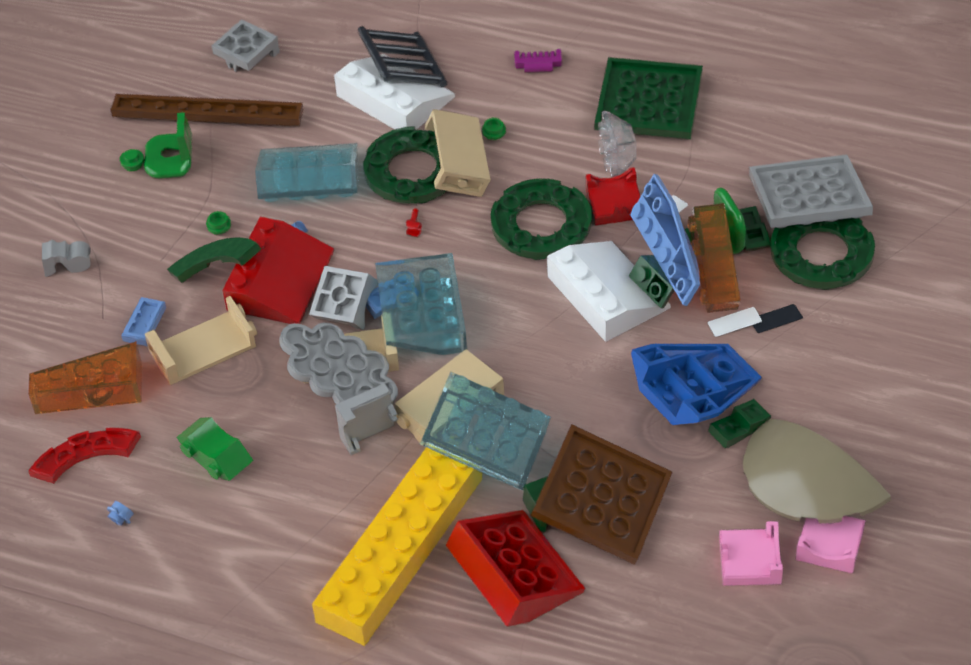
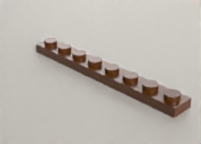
(207, 109)

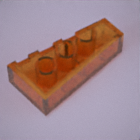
(714, 258)
(89, 382)

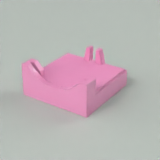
(831, 544)
(751, 556)

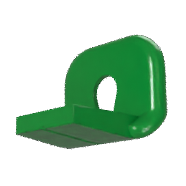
(174, 166)
(734, 218)

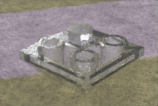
(617, 143)

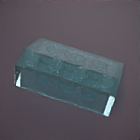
(307, 172)
(422, 304)
(485, 430)

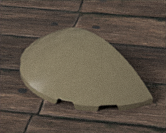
(807, 475)

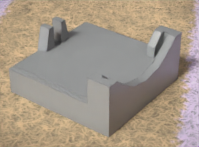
(245, 45)
(343, 296)
(365, 416)

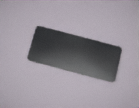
(778, 318)

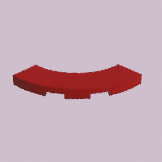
(82, 447)

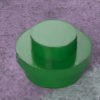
(493, 129)
(132, 160)
(218, 222)

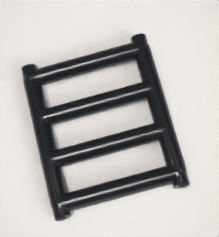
(421, 50)

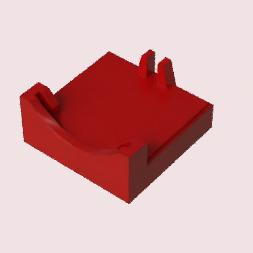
(612, 197)

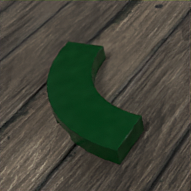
(232, 250)

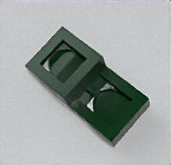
(756, 231)
(740, 424)

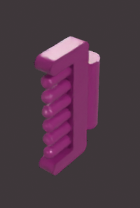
(540, 63)

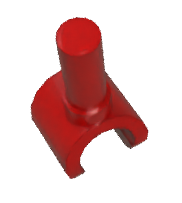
(414, 227)

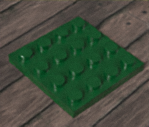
(651, 96)

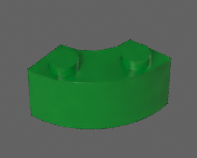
(214, 449)

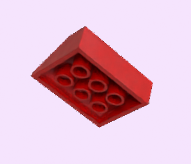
(282, 275)
(513, 565)

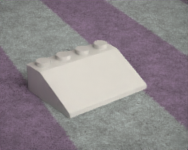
(391, 102)
(600, 287)

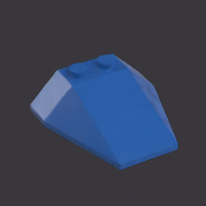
(692, 379)

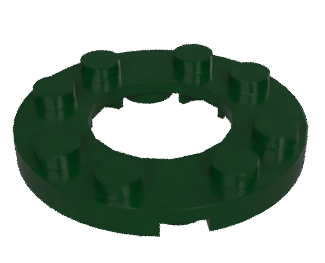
(388, 147)
(540, 191)
(839, 274)

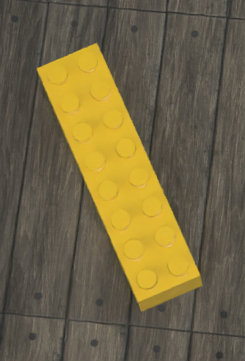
(394, 546)

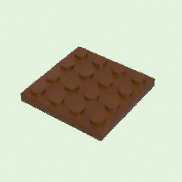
(602, 494)

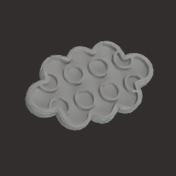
(334, 362)

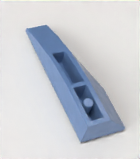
(666, 237)

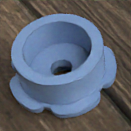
(119, 513)

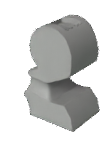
(73, 256)

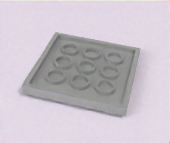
(810, 191)

